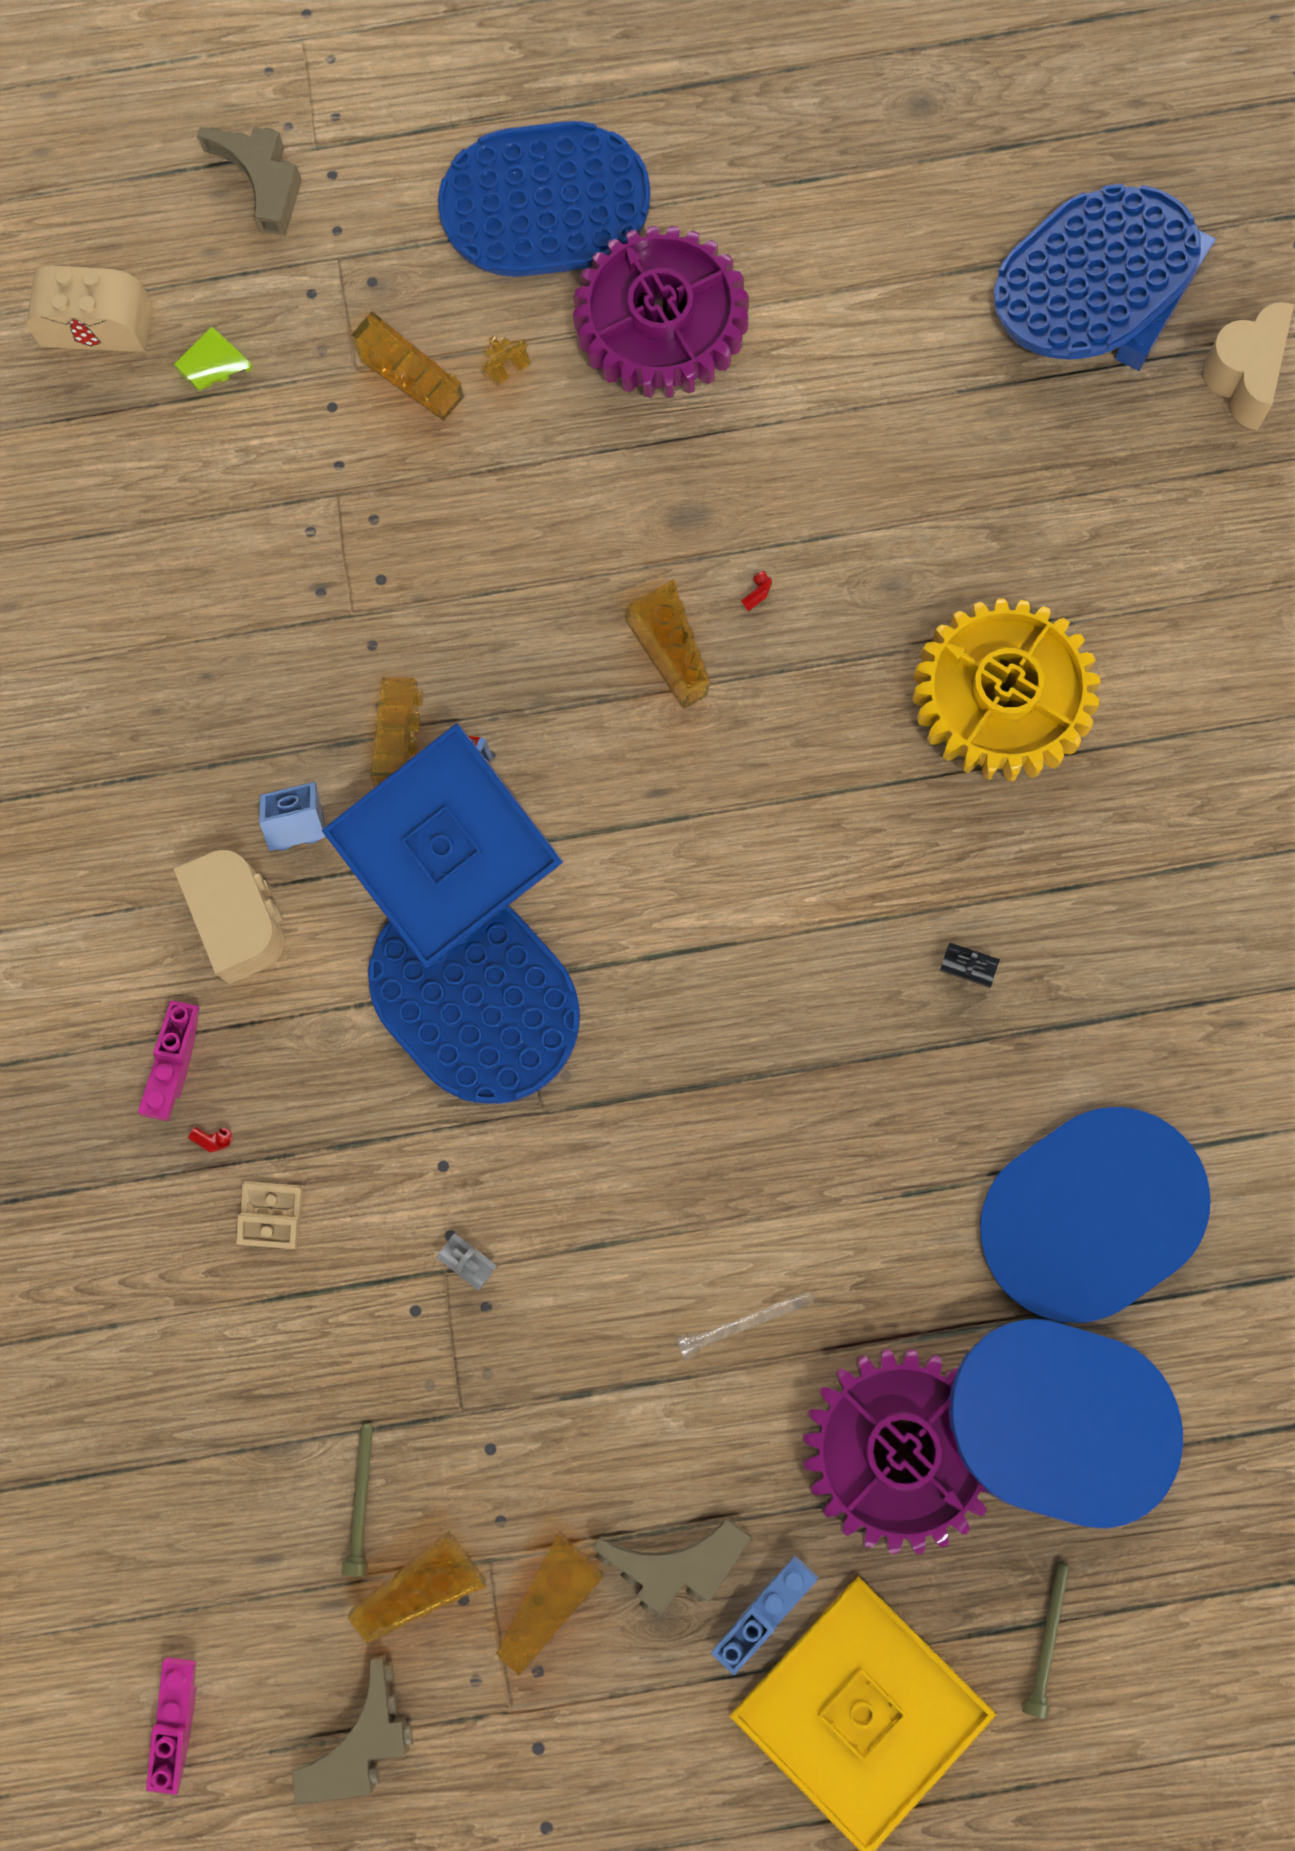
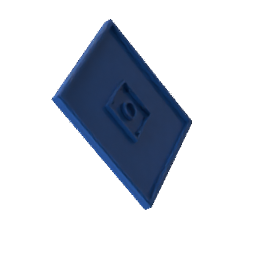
(442, 845)

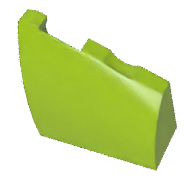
(211, 361)

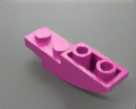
(171, 1061)
(172, 1726)

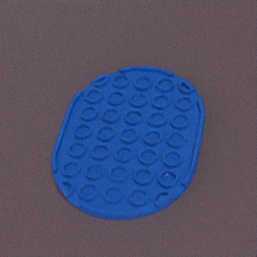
(543, 198)
(1097, 271)
(486, 1016)
(1095, 1215)
(1066, 1423)

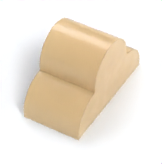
(1248, 362)

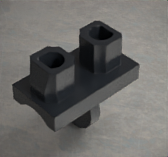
(969, 965)

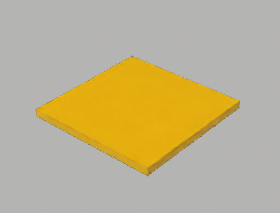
(862, 1716)

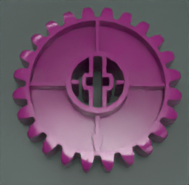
(688, 287)
(847, 1463)

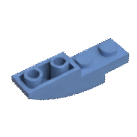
(764, 1615)

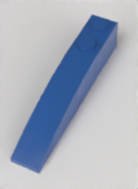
(1138, 349)

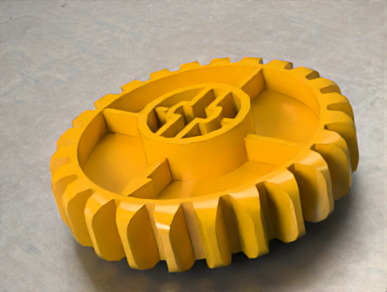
(999, 729)

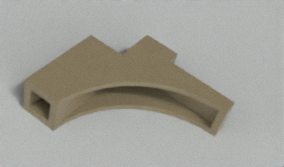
(259, 159)
(663, 1574)
(376, 1735)

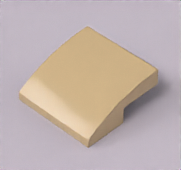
(269, 1215)

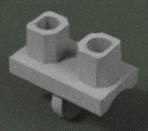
(466, 1261)

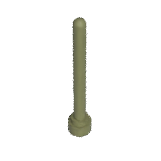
(355, 1562)
(1037, 1702)

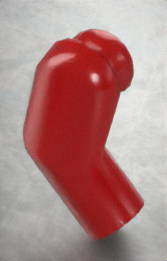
(760, 593)
(212, 1142)

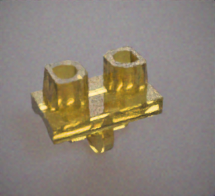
(516, 354)

